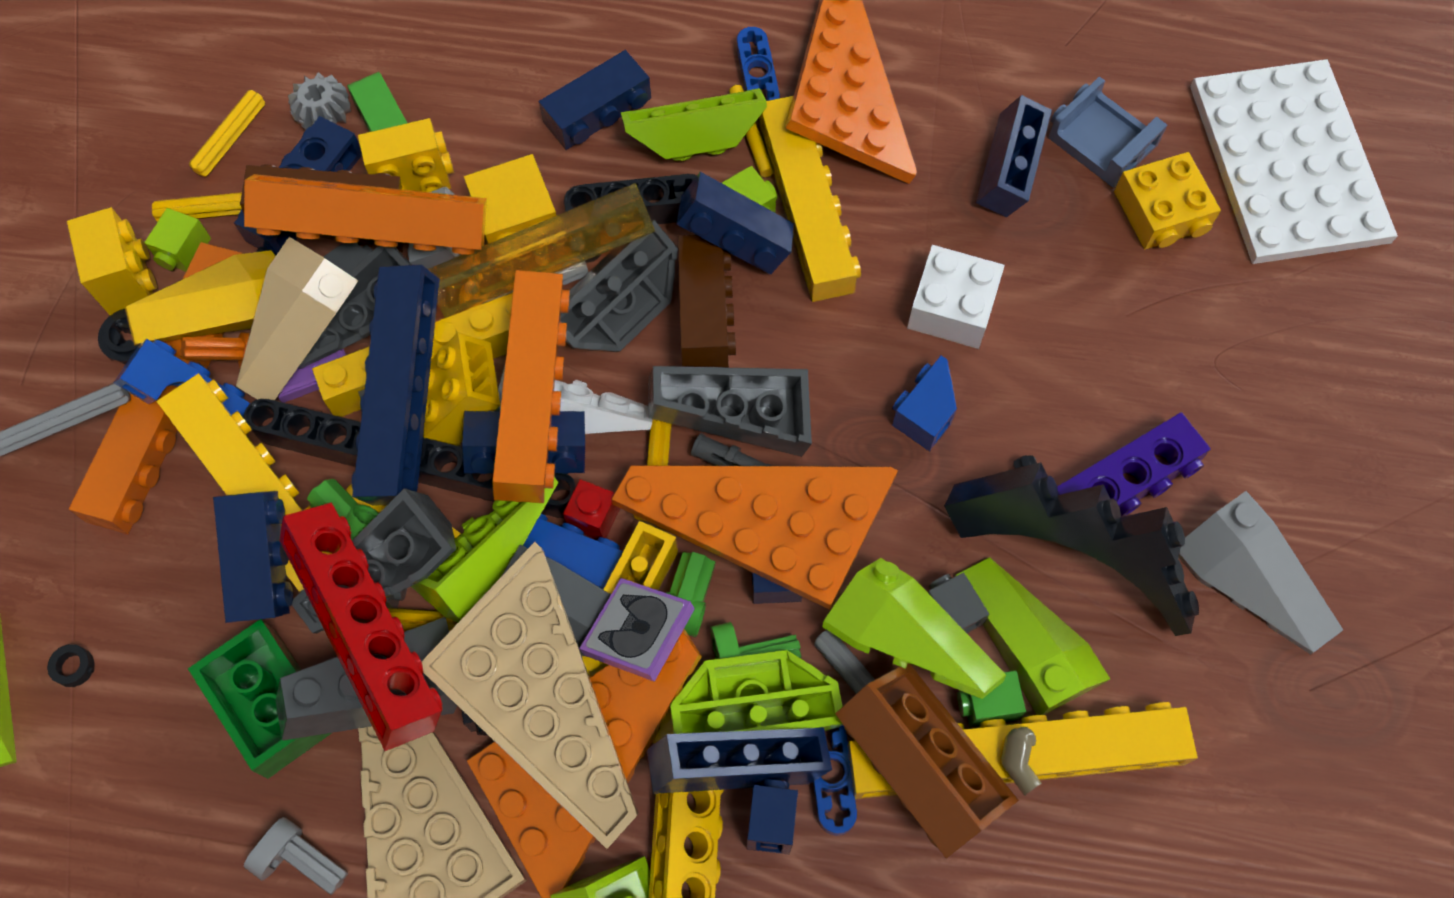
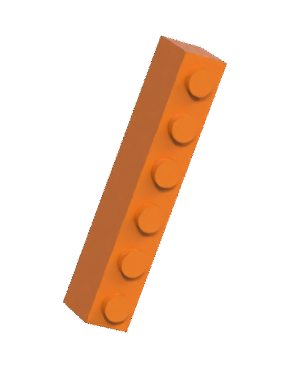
(364, 213)
(528, 388)

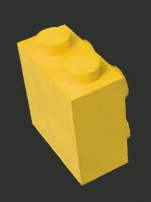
(409, 152)
(513, 195)
(1167, 201)
(459, 381)

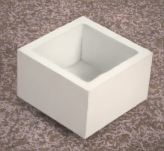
(955, 296)

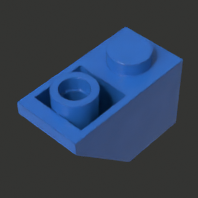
(929, 407)

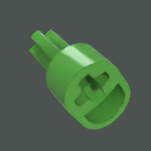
(726, 644)

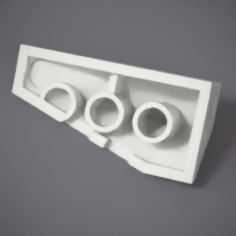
(602, 412)

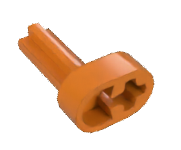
(215, 348)

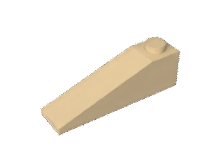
(292, 312)

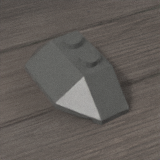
(622, 293)

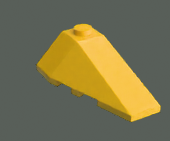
(204, 303)

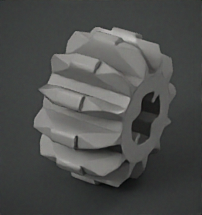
(319, 98)

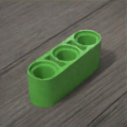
(376, 103)

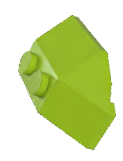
(696, 125)
(756, 694)

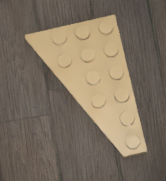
(528, 688)
(427, 827)

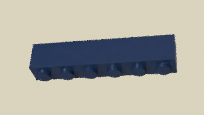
(396, 384)

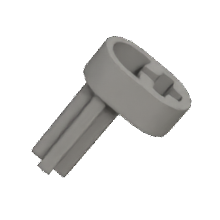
(285, 843)

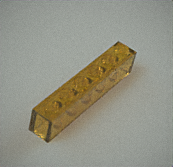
(542, 248)

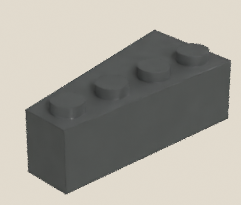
(737, 403)
(324, 701)

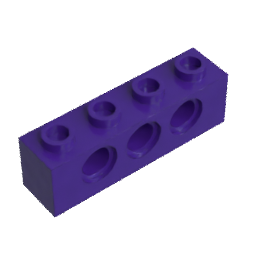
(1173, 440)

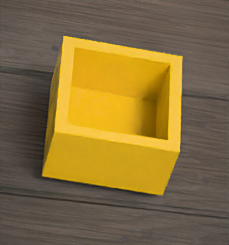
(110, 259)

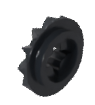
(112, 341)

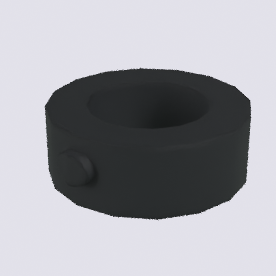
(61, 655)

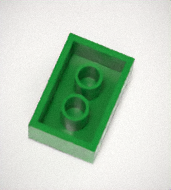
(242, 690)

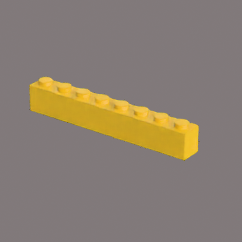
(1069, 746)

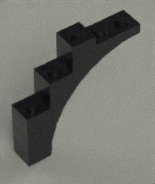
(1137, 545)

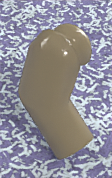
(1016, 758)

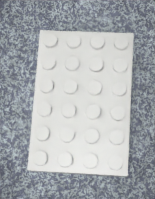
(1292, 162)

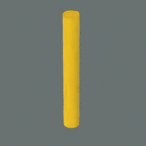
(756, 144)

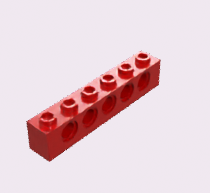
(392, 716)

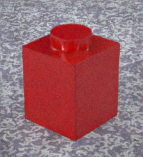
(591, 510)

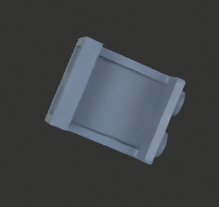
(1103, 133)

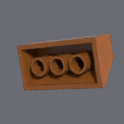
(926, 758)

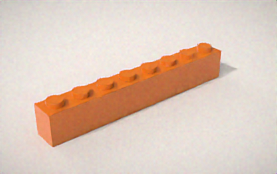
(135, 443)

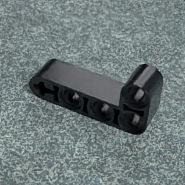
(664, 188)

